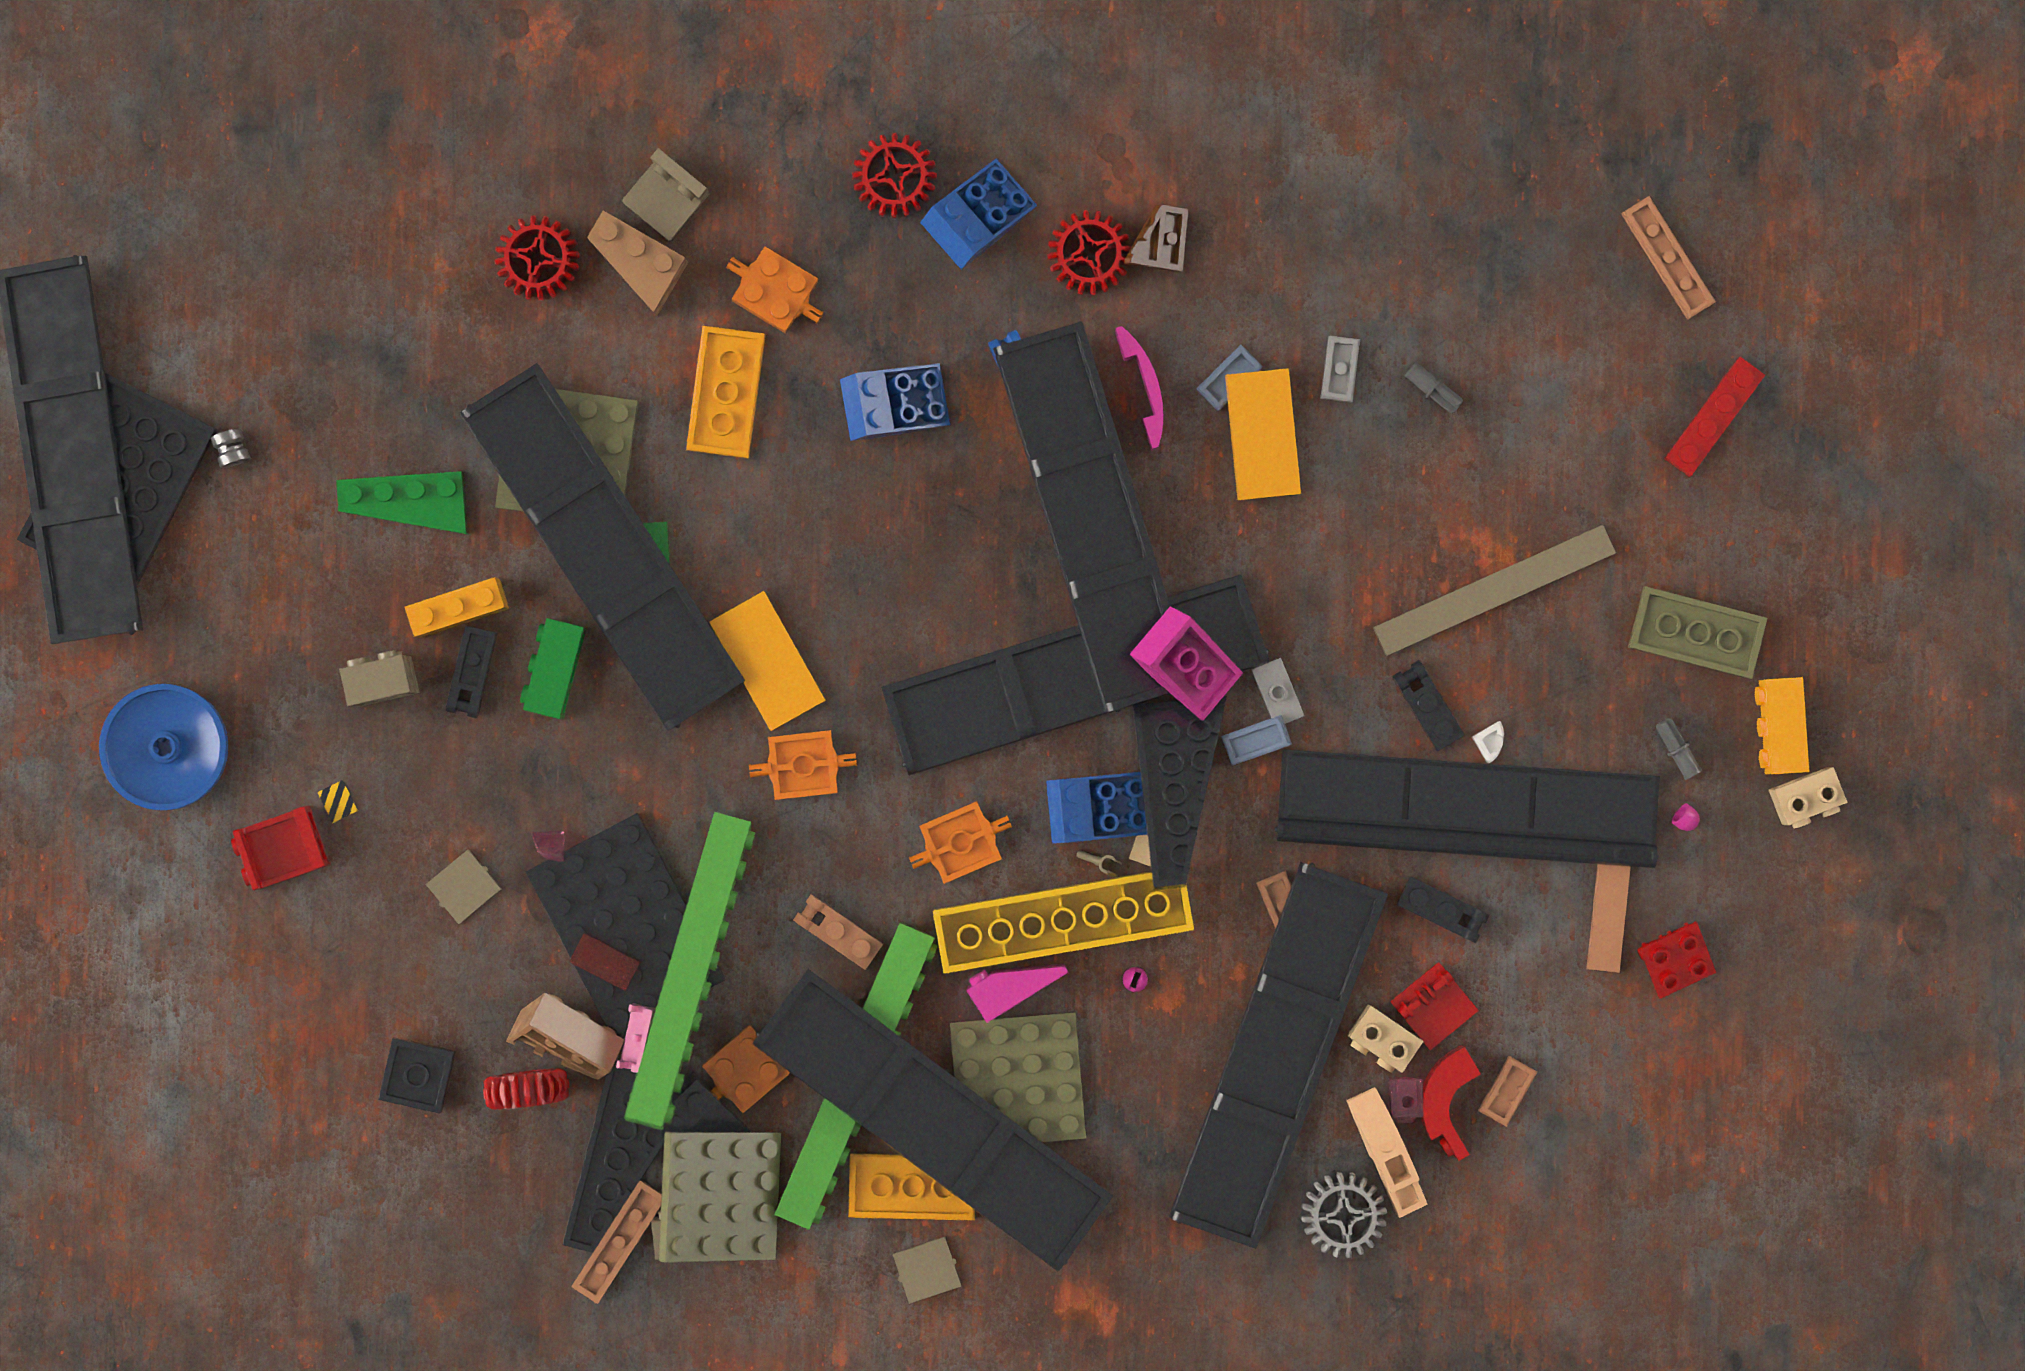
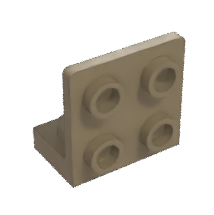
(665, 195)

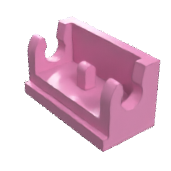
(636, 1036)

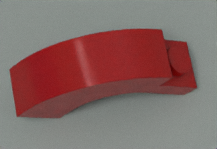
(1438, 1089)

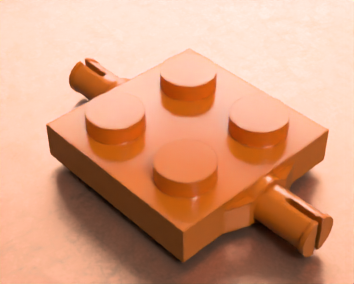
(775, 290)
(803, 765)
(960, 842)
(743, 1071)

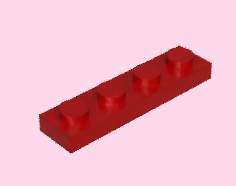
(1714, 416)

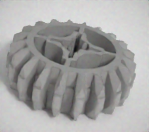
(1357, 1214)

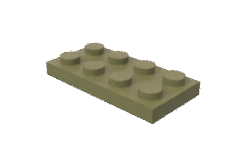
(1697, 632)

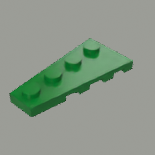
(416, 499)

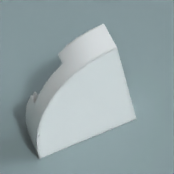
(1490, 741)

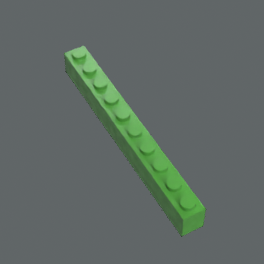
(688, 972)
(832, 1127)

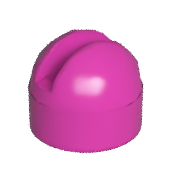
(1686, 818)
(1128, 977)

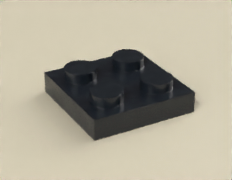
(417, 1075)

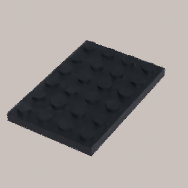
(156, 460)
(623, 897)

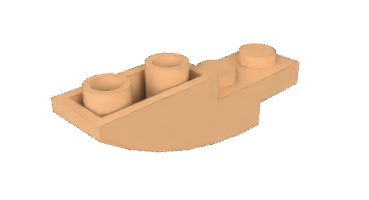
(1387, 1152)

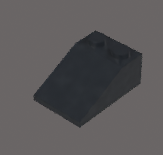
(701, 1111)

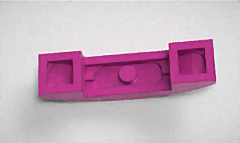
(1131, 349)

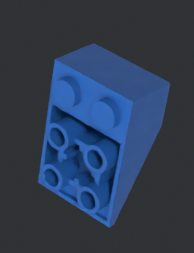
(977, 213)
(894, 401)
(1096, 807)

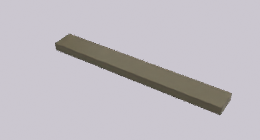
(1494, 590)

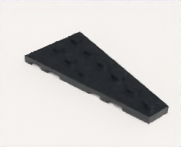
(1174, 773)
(612, 1165)

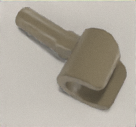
(1102, 862)

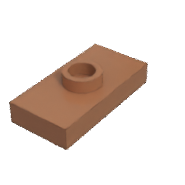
(1507, 1091)

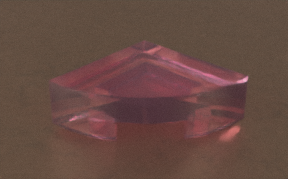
(550, 844)

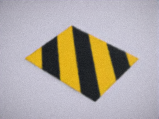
(337, 801)

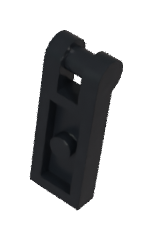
(471, 670)
(1428, 707)
(1441, 909)

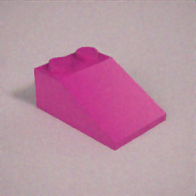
(1186, 662)
(1007, 987)

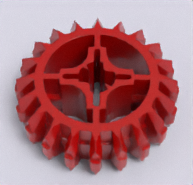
(908, 172)
(1103, 246)
(535, 271)
(526, 1088)

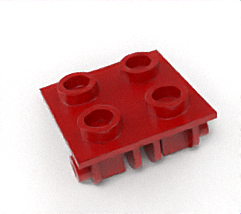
(1677, 959)
(1434, 1006)

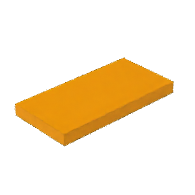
(725, 392)
(1263, 434)
(767, 661)
(899, 1190)

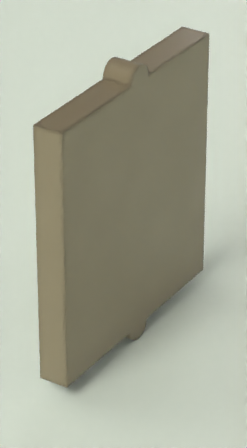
(463, 886)
(927, 1269)

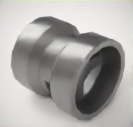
(230, 448)

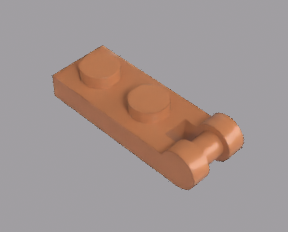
(839, 932)

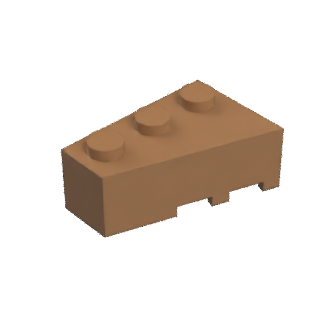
(639, 260)
(568, 1035)

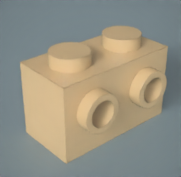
(1808, 797)
(1384, 1039)

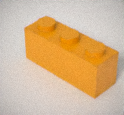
(456, 607)
(1782, 725)

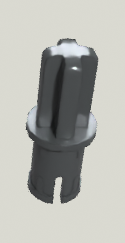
(1433, 387)
(1678, 748)

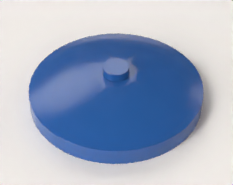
(163, 747)

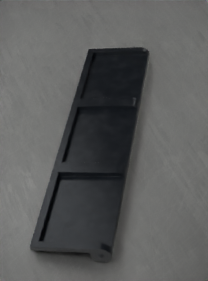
(69, 450)
(1087, 504)
(602, 546)
(1041, 684)
(1468, 808)
(1278, 1055)
(932, 1120)

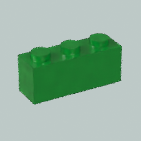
(553, 668)

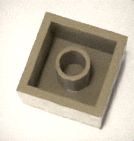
(379, 680)

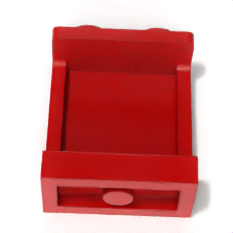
(279, 848)

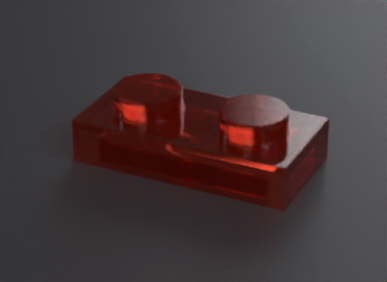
(604, 961)

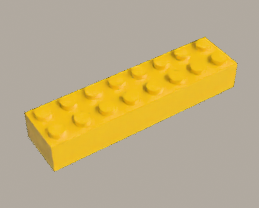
(1058, 921)

